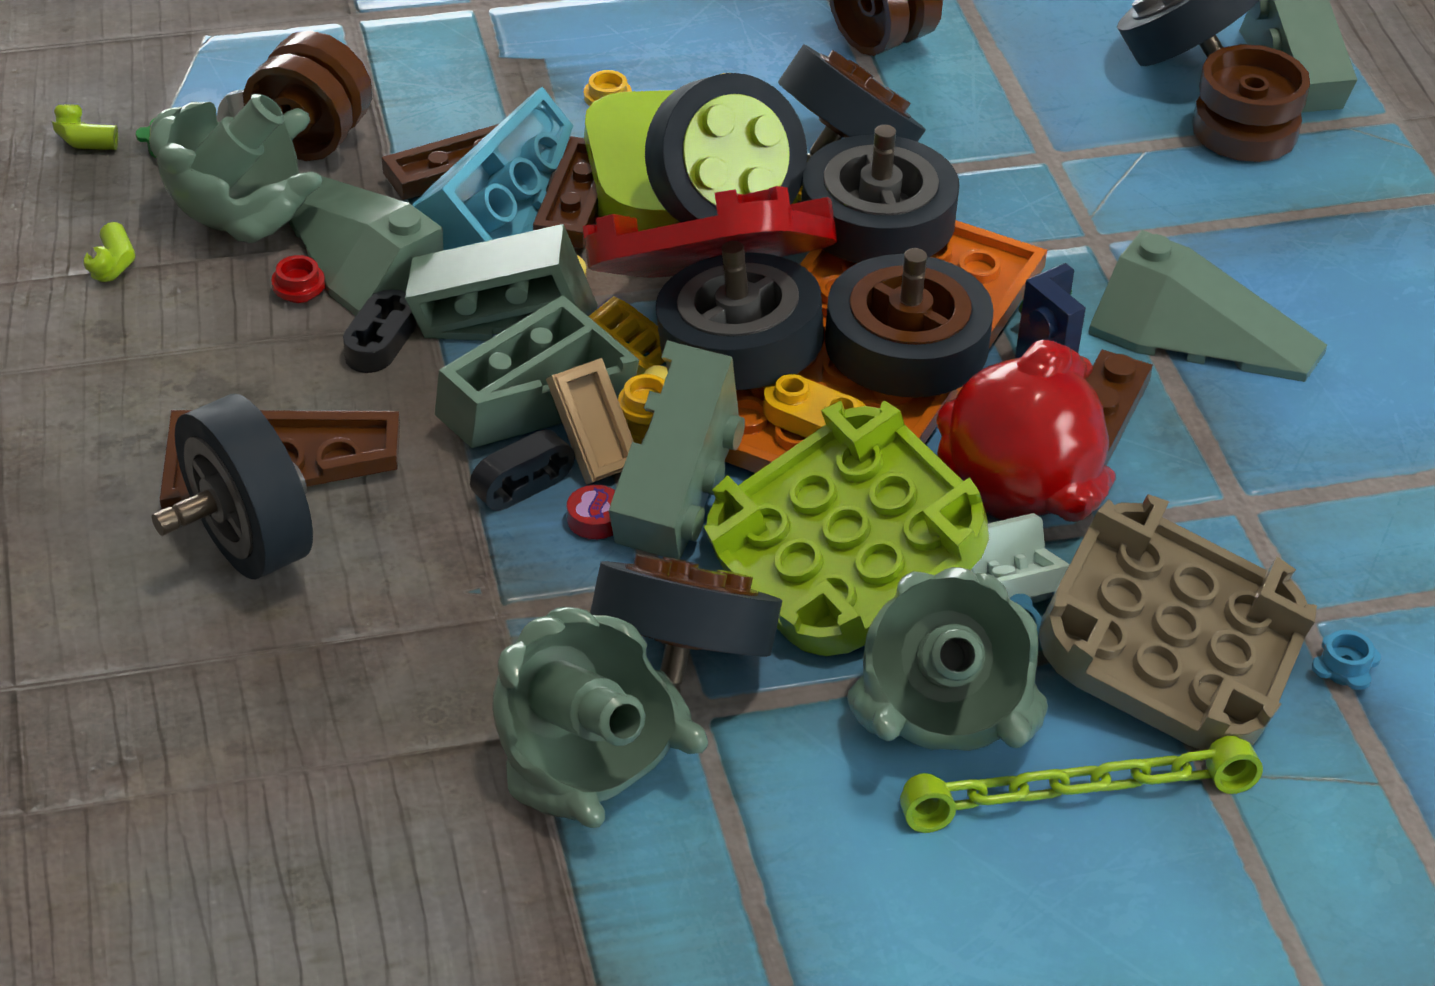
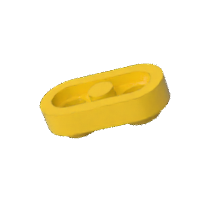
(797, 403)

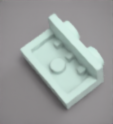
(1019, 558)

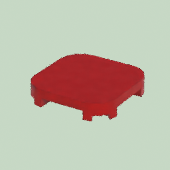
(759, 220)

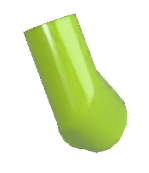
(83, 135)
(113, 257)

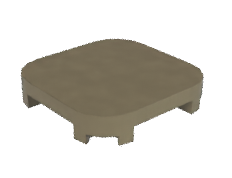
(1175, 626)

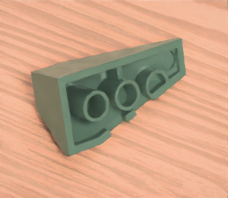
(363, 240)

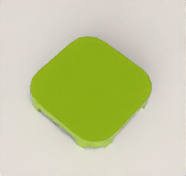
(616, 151)
(844, 523)

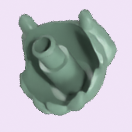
(233, 171)
(950, 665)
(584, 713)

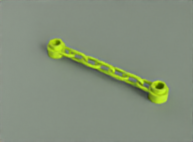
(930, 805)

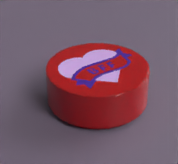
(589, 511)

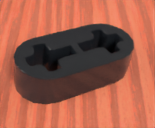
(368, 326)
(522, 469)

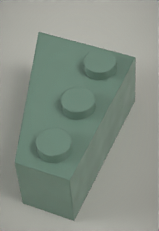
(1313, 37)
(495, 284)
(503, 383)
(681, 455)

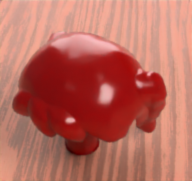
(1030, 435)

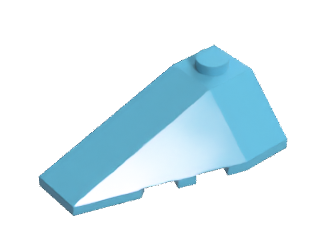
(502, 178)

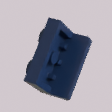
(1050, 310)

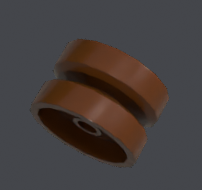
(884, 24)
(322, 79)
(1250, 102)

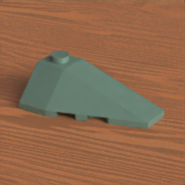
(1185, 304)

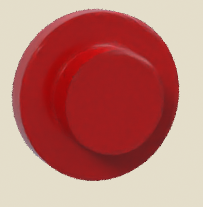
(298, 279)

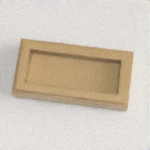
(592, 419)

